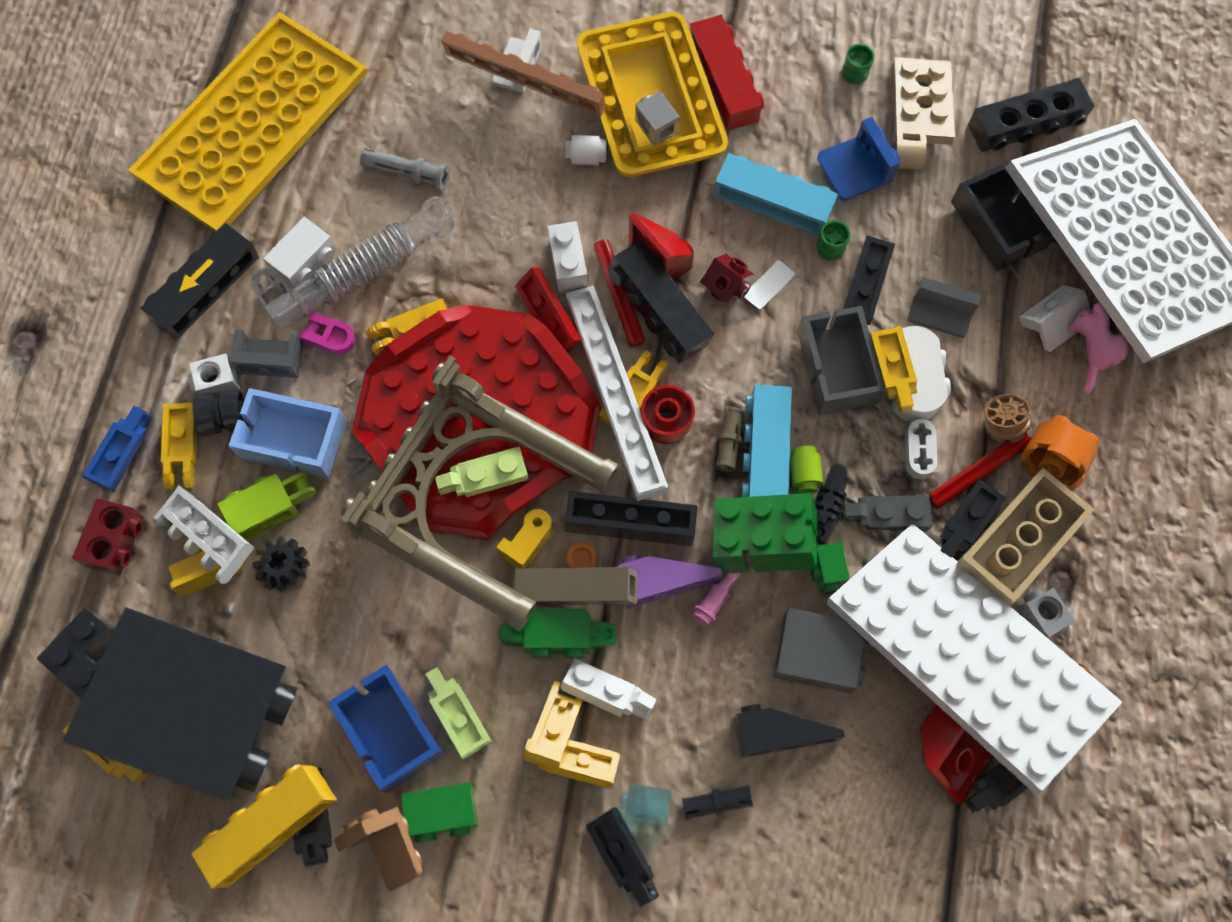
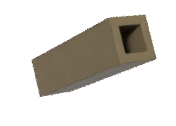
(577, 585)

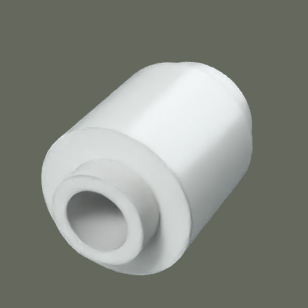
(586, 150)

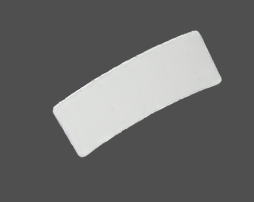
(769, 284)

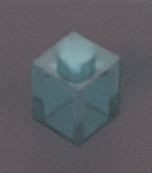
(646, 805)

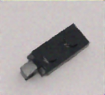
(970, 518)
(996, 789)
(623, 856)

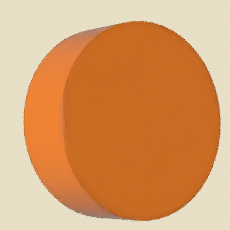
(581, 556)

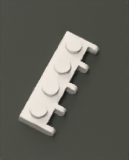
(204, 532)

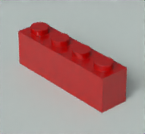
(726, 73)

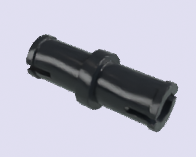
(717, 802)

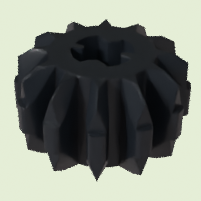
(269, 567)

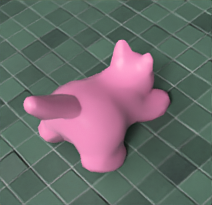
(1101, 345)

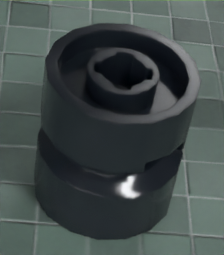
(215, 413)

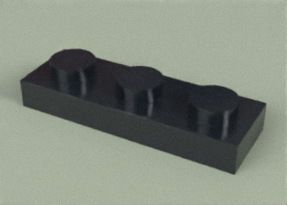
(869, 276)

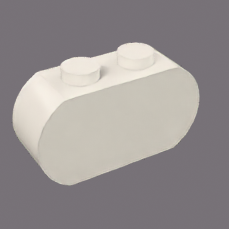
(929, 366)

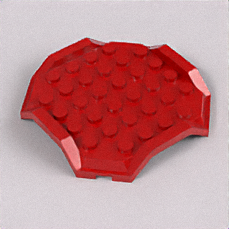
(516, 365)

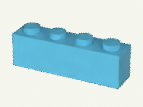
(774, 194)
(768, 441)

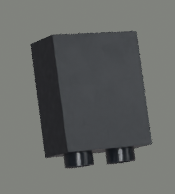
(181, 706)

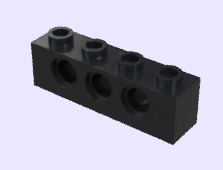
(1030, 115)

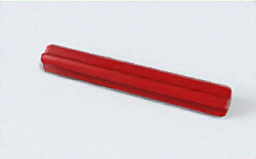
(624, 309)
(976, 471)

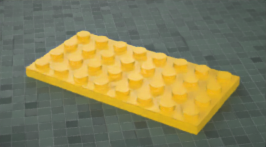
(248, 122)

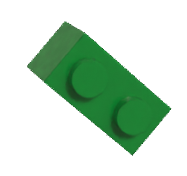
(440, 811)

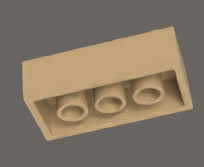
(1025, 536)

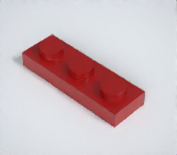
(546, 307)

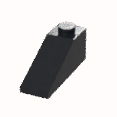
(773, 731)

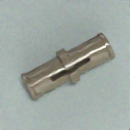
(729, 439)

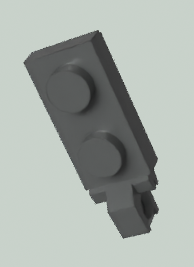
(890, 512)

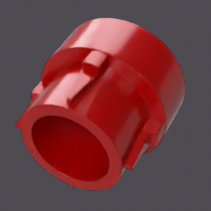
(669, 399)

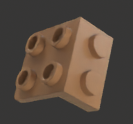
(389, 842)

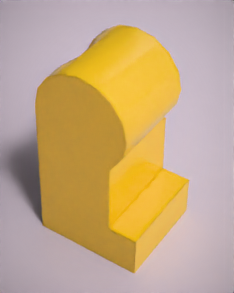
(528, 541)

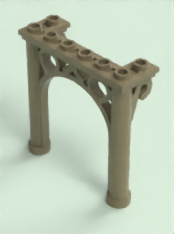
(451, 388)

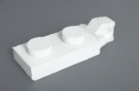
(606, 691)

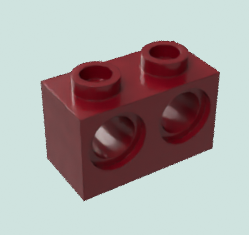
(100, 535)

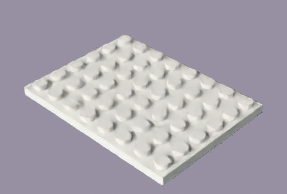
(1133, 236)

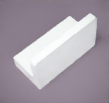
(527, 50)
(1055, 314)

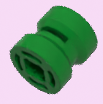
(857, 63)
(833, 240)

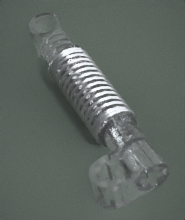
(353, 269)

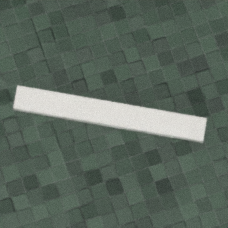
(616, 394)

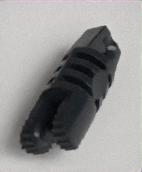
(830, 502)

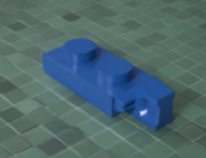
(117, 450)

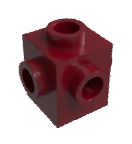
(727, 278)

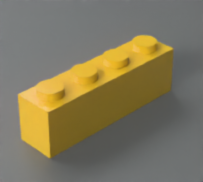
(263, 826)

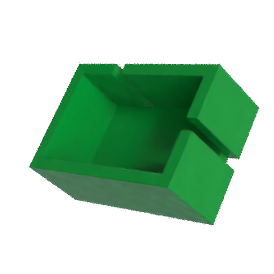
(767, 528)

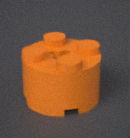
(1061, 450)

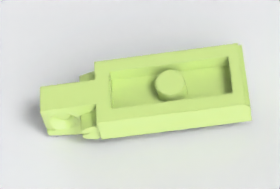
(484, 473)
(457, 715)

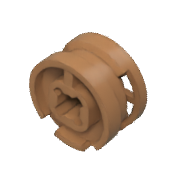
(1006, 419)

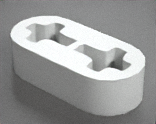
(928, 448)

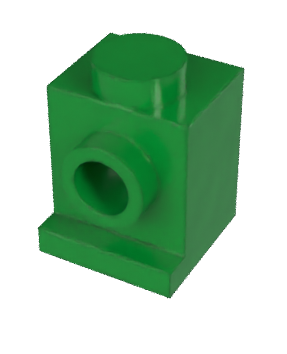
(831, 568)

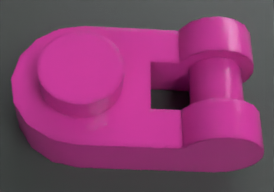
(336, 339)

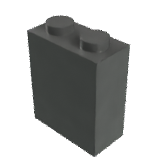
(820, 651)

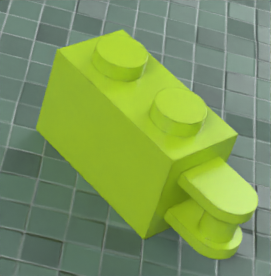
(265, 504)

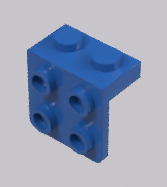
(860, 162)

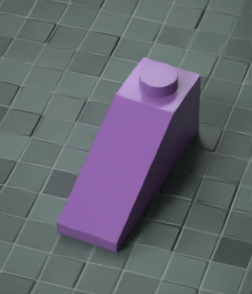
(666, 577)

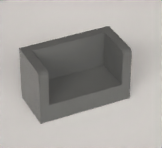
(266, 356)

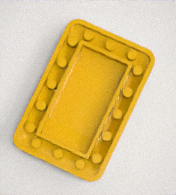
(638, 61)

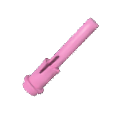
(715, 598)

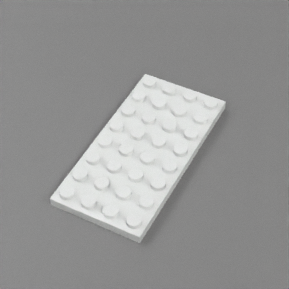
(975, 657)

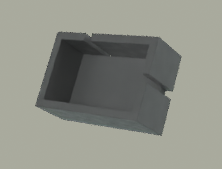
(840, 360)

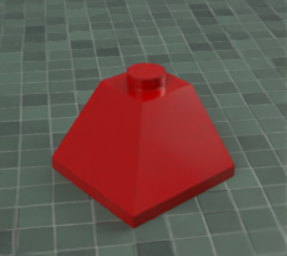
(666, 246)
(952, 754)

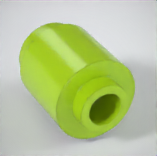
(806, 469)

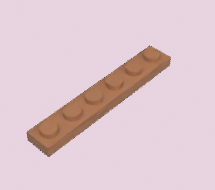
(531, 76)

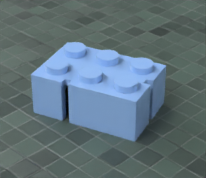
(288, 433)

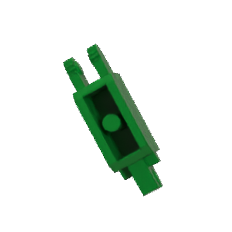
(559, 632)

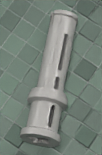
(416, 170)

